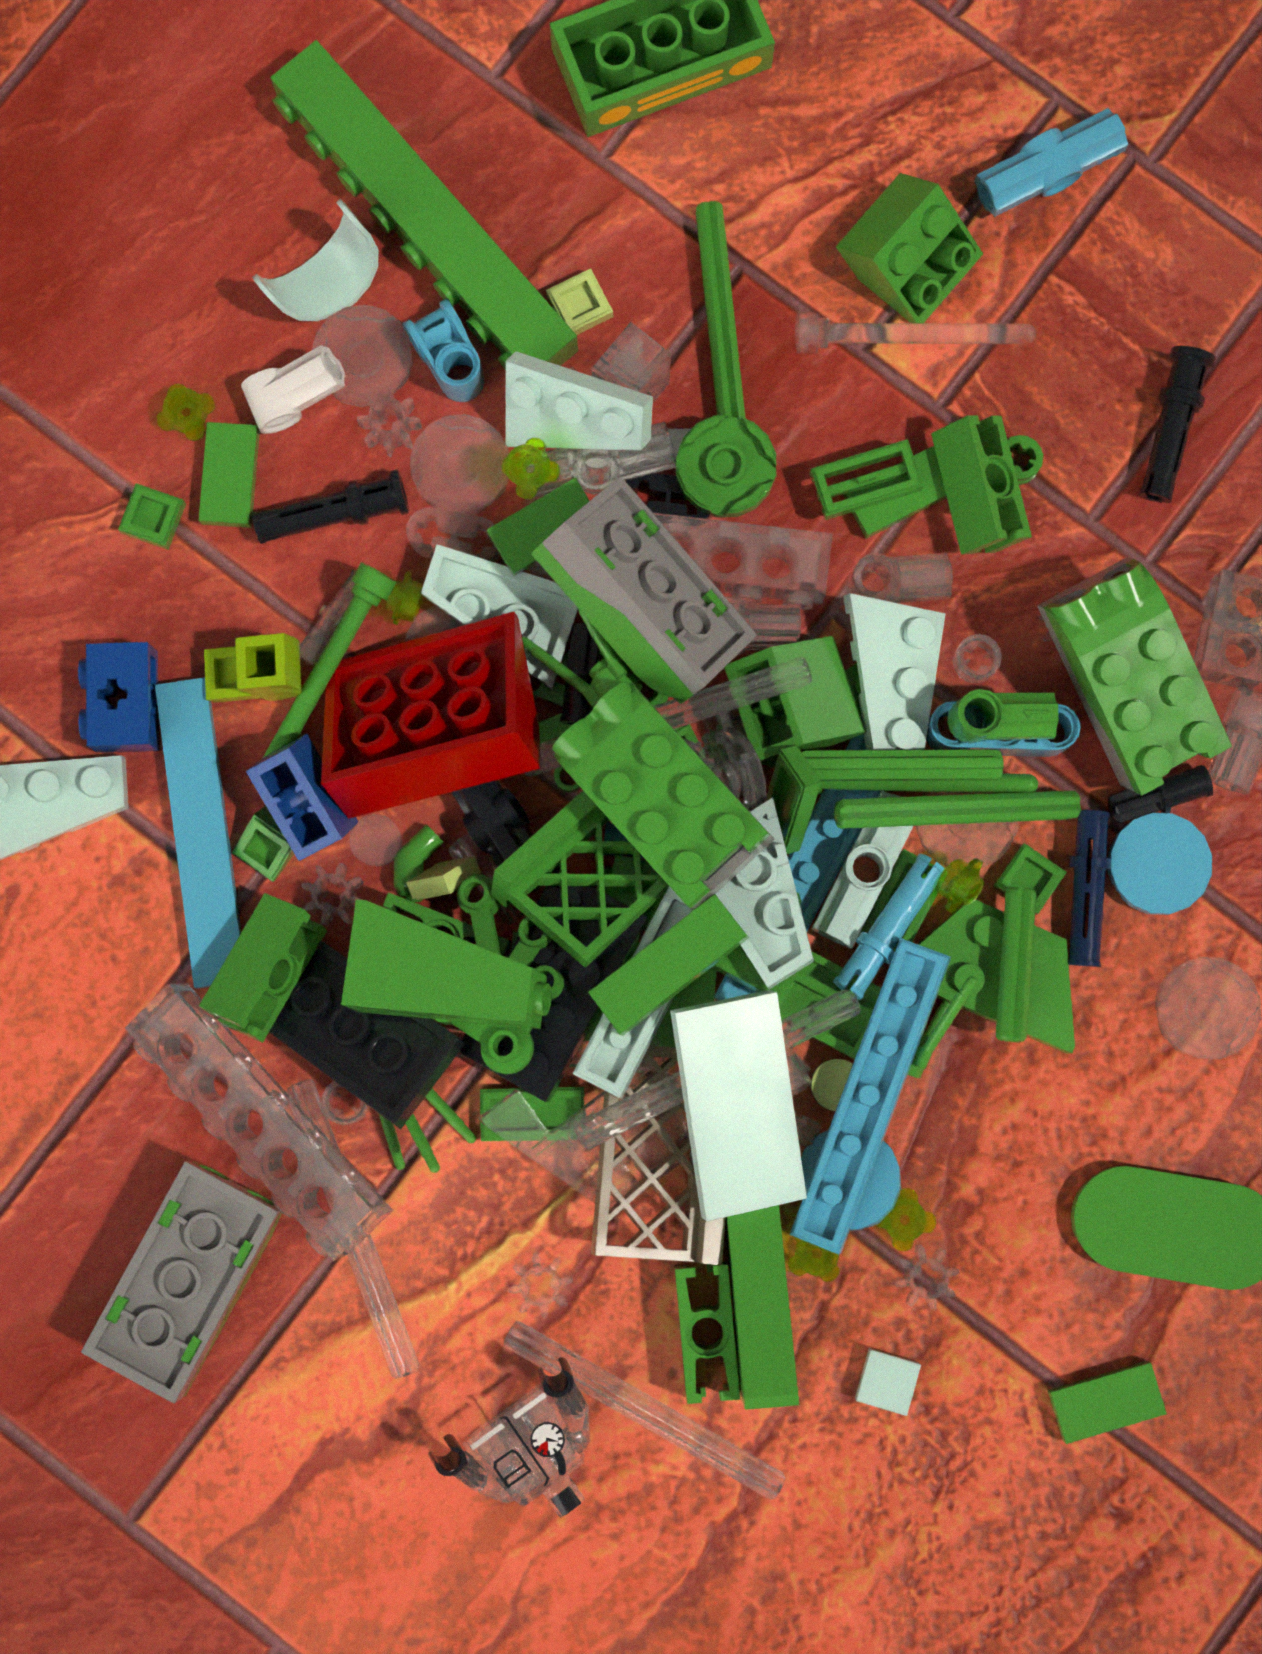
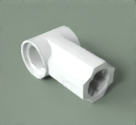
(282, 393)

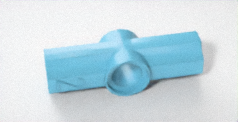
(1051, 162)

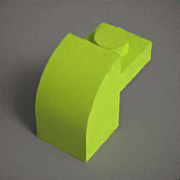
(254, 669)

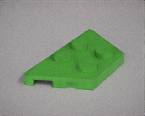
(974, 943)

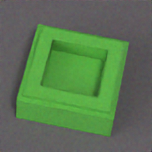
(152, 516)
(1031, 871)

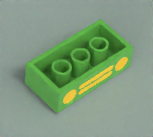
(655, 53)

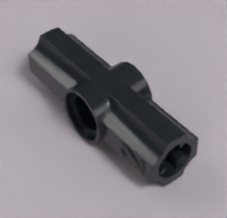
(494, 819)

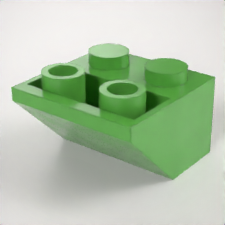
(910, 247)
(806, 716)

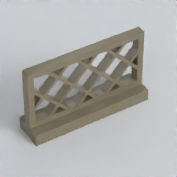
(701, 1238)

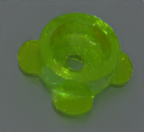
(179, 398)
(518, 460)
(405, 599)
(960, 883)
(919, 1222)
(804, 1262)

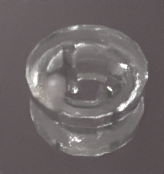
(969, 645)
(336, 1114)

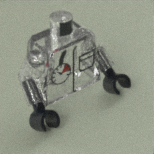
(527, 1447)

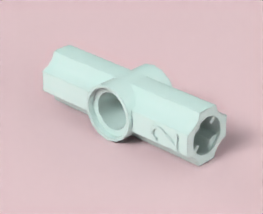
(852, 899)

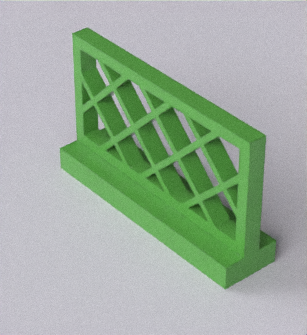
(549, 849)

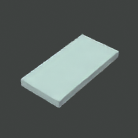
(738, 1104)

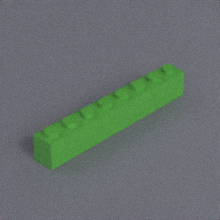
(419, 209)

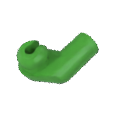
(410, 859)

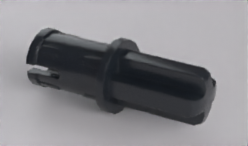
(581, 659)
(1175, 791)

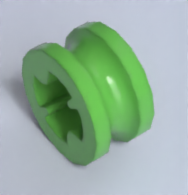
(1029, 446)

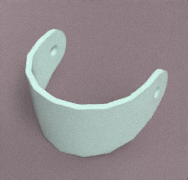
(330, 278)

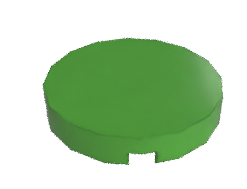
(726, 466)

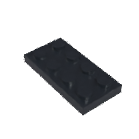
(574, 1009)
(375, 1057)

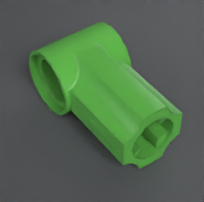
(1007, 716)

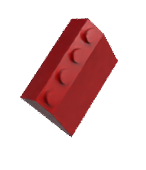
(429, 717)

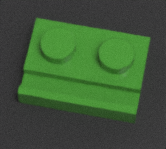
(815, 984)

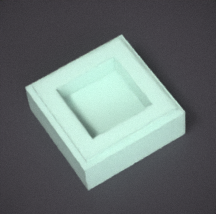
(887, 1381)

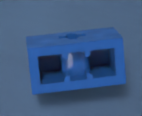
(136, 719)
(297, 800)

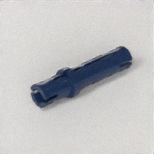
(1090, 826)

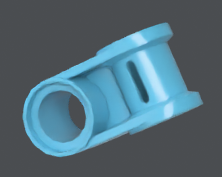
(442, 346)

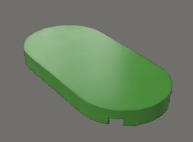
(1171, 1227)

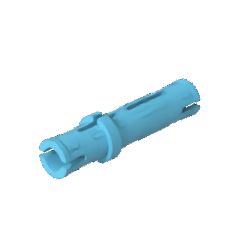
(878, 944)

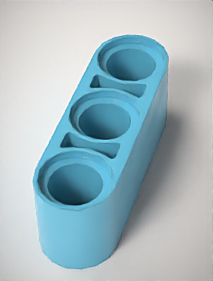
(976, 718)

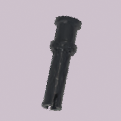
(1179, 403)
(354, 503)

